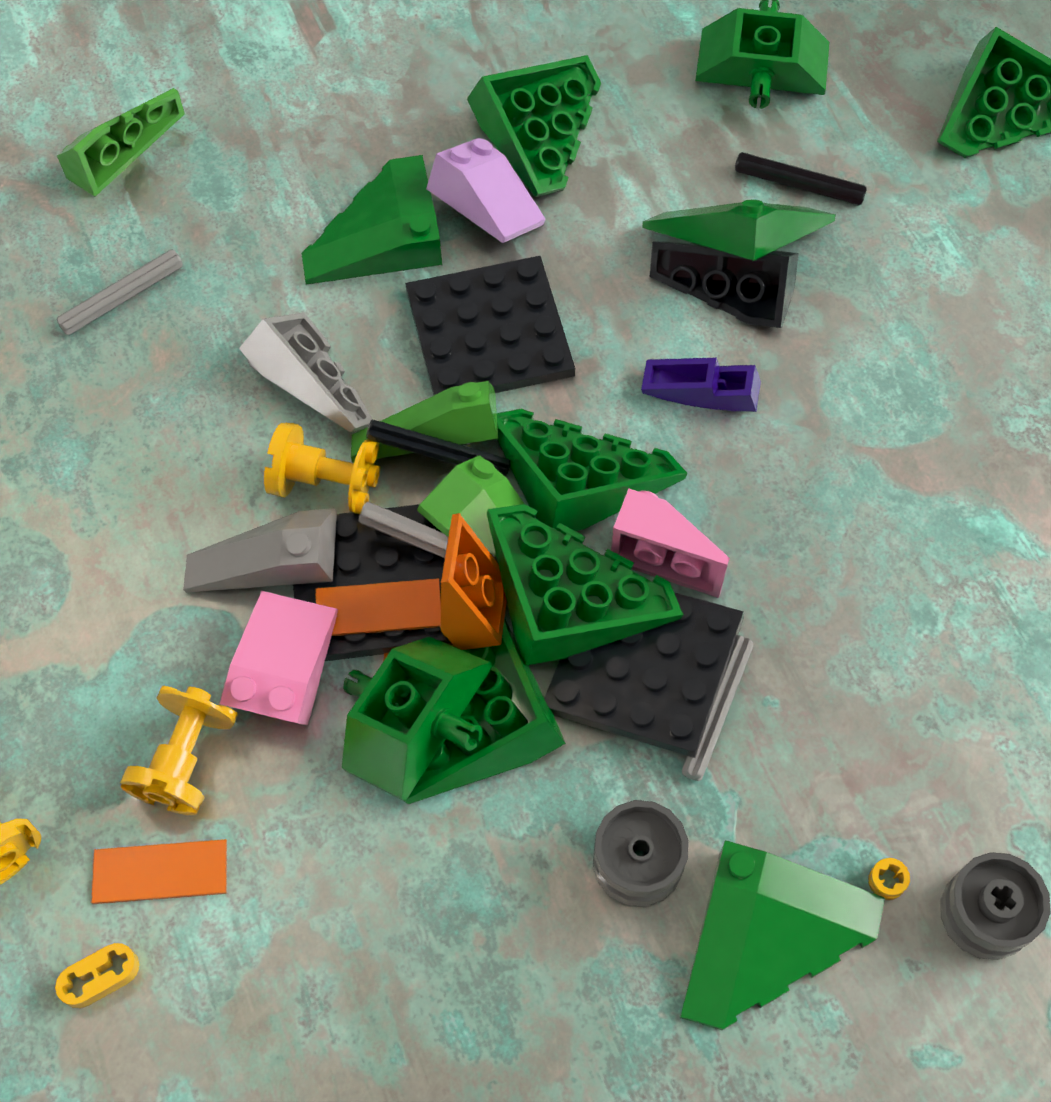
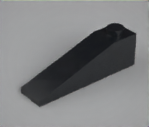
(748, 289)

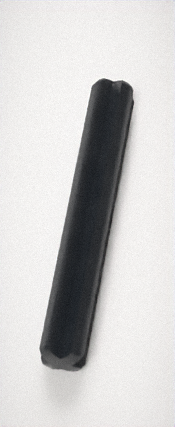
(800, 178)
(430, 446)

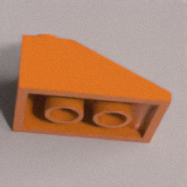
(470, 591)

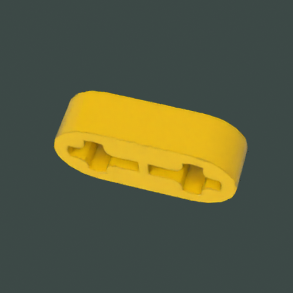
(93, 967)

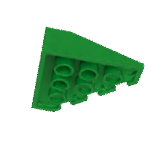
(999, 97)
(537, 117)
(741, 228)
(383, 229)
(575, 475)
(567, 594)
(513, 724)
(768, 929)

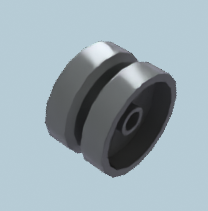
(644, 828)
(995, 906)

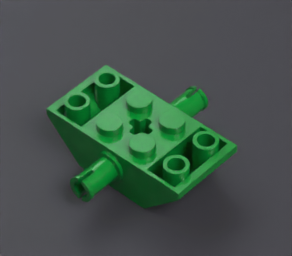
(764, 53)
(410, 712)

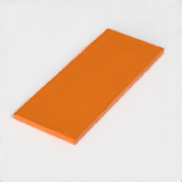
(383, 606)
(159, 871)

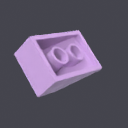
(484, 189)

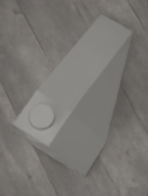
(296, 359)
(274, 554)

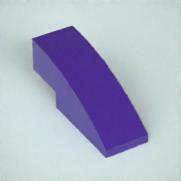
(703, 383)

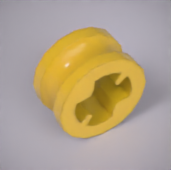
(901, 872)

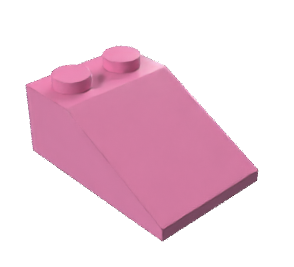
(667, 544)
(280, 658)

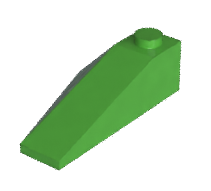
(110, 148)
(455, 415)
(470, 491)

